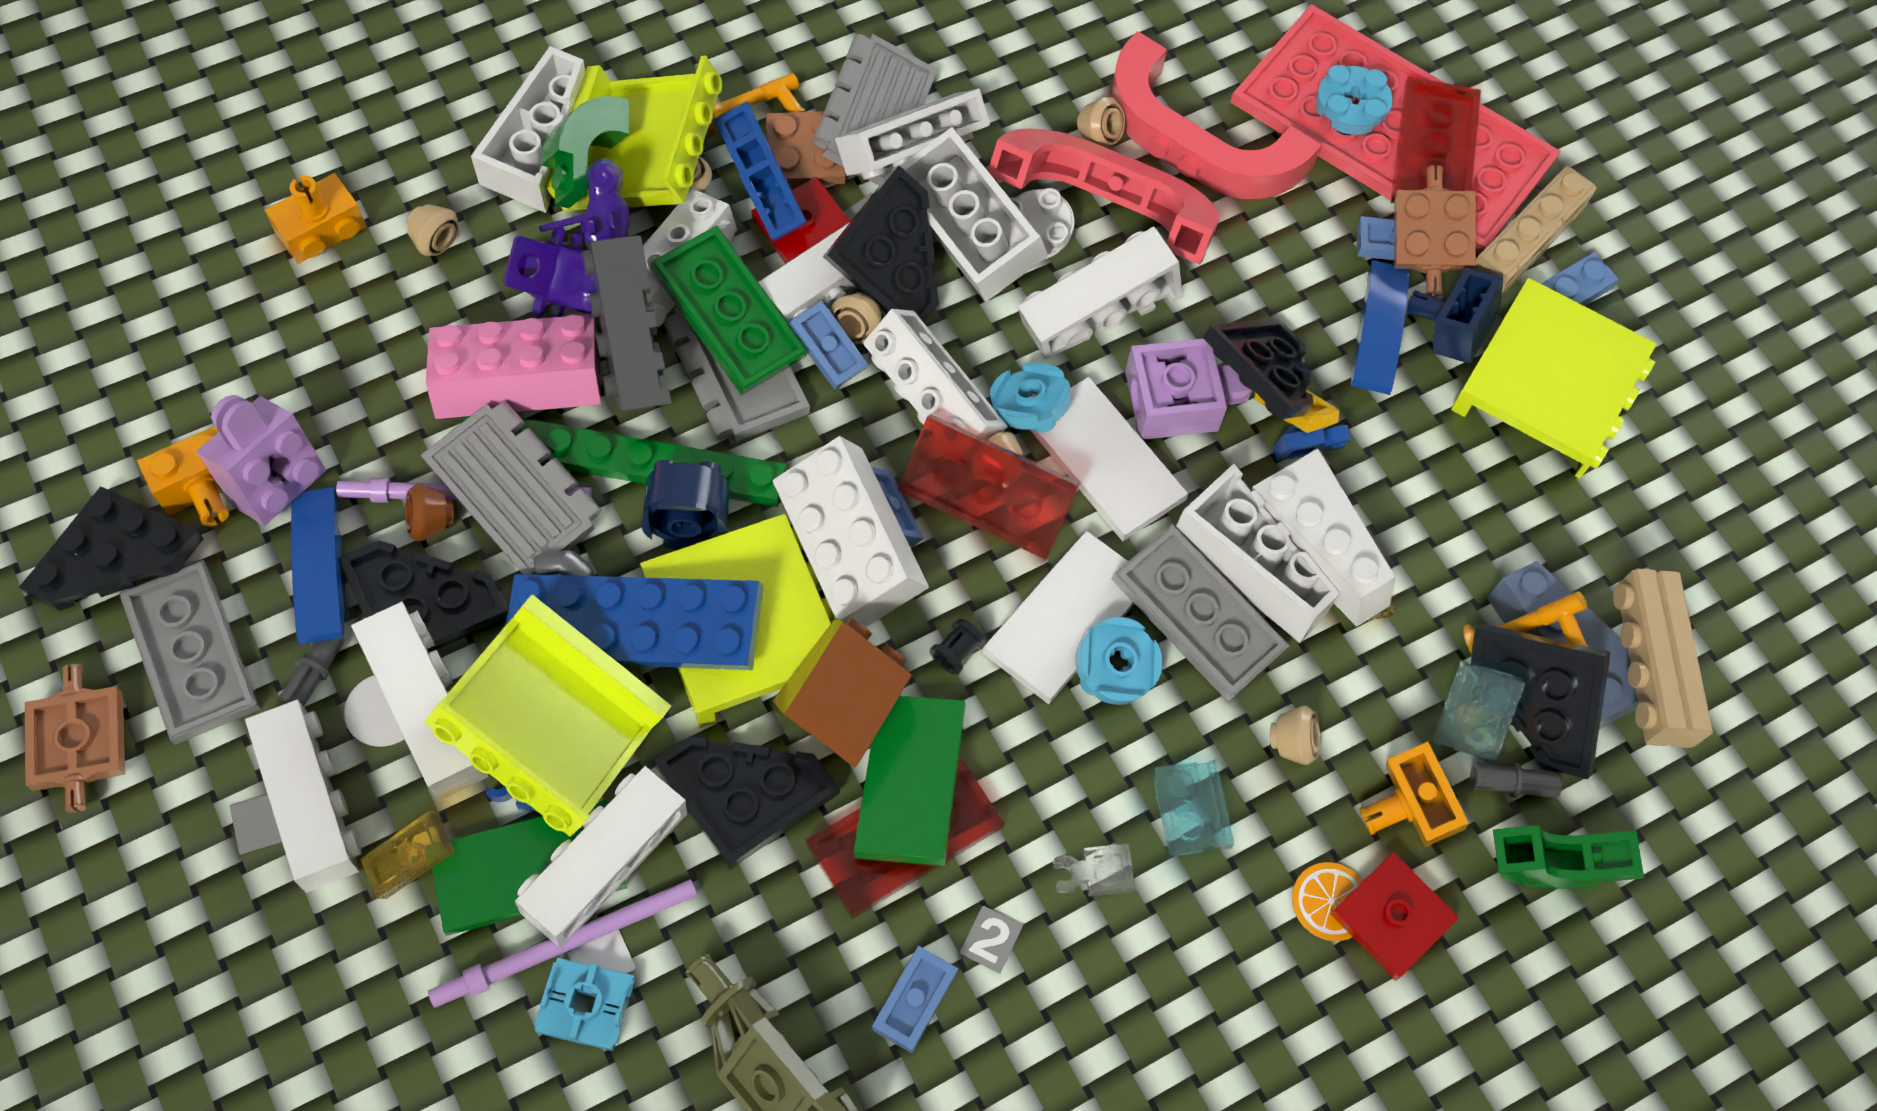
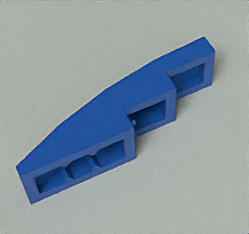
(760, 171)
(1380, 328)
(317, 567)

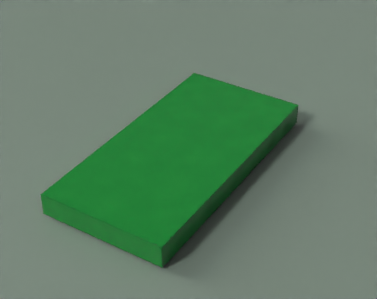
(728, 309)
(911, 782)
(488, 868)

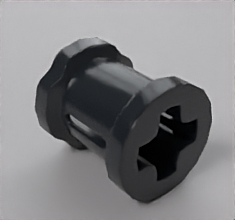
(957, 646)

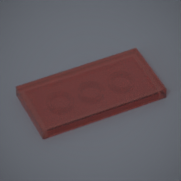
(1436, 129)
(988, 486)
(868, 882)

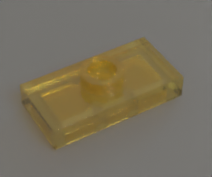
(407, 855)

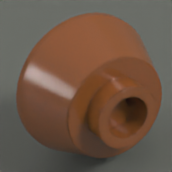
(427, 512)

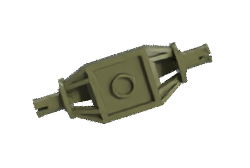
(761, 1064)

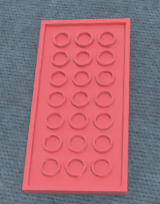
(1284, 92)

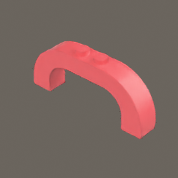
(1193, 149)
(1058, 156)

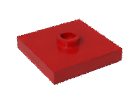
(821, 214)
(1394, 916)

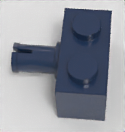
(1464, 316)

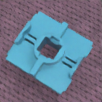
(586, 1028)

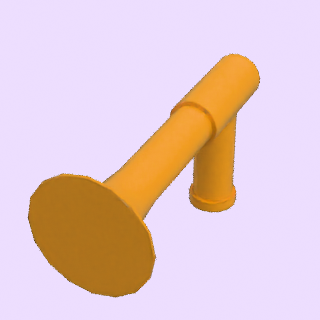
(777, 88)
(1559, 610)

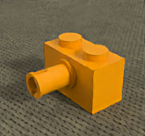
(315, 217)
(182, 479)
(1419, 796)

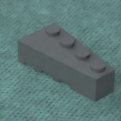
(625, 322)

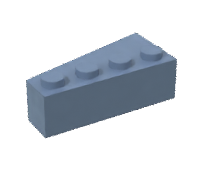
(1535, 587)

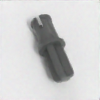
(310, 670)
(1515, 780)

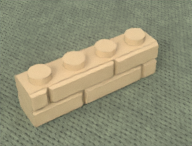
(1536, 227)
(1662, 659)

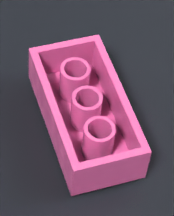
(518, 362)

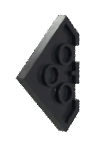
(890, 247)
(1267, 361)
(109, 550)
(446, 597)
(1560, 695)
(744, 791)

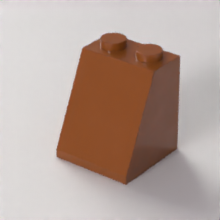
(844, 689)

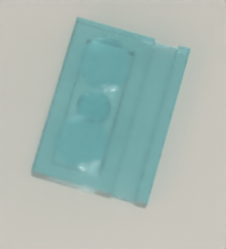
(1479, 711)
(1192, 808)

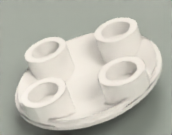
(1049, 216)

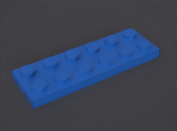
(655, 618)

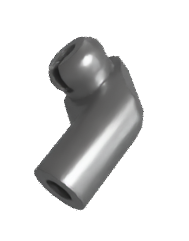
(564, 563)

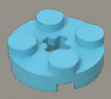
(1358, 82)
(1011, 394)
(1097, 672)

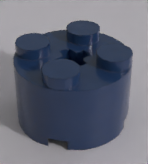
(685, 503)

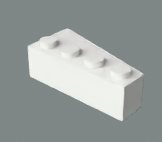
(512, 149)
(1331, 533)

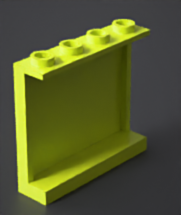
(664, 136)
(1559, 374)
(790, 612)
(548, 715)

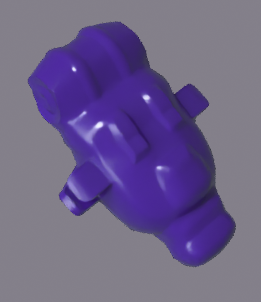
(606, 211)
(550, 273)

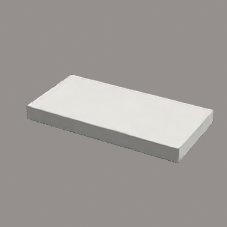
(1111, 462)
(1044, 631)

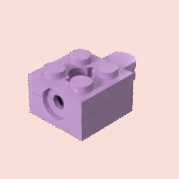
(1178, 371)
(254, 452)

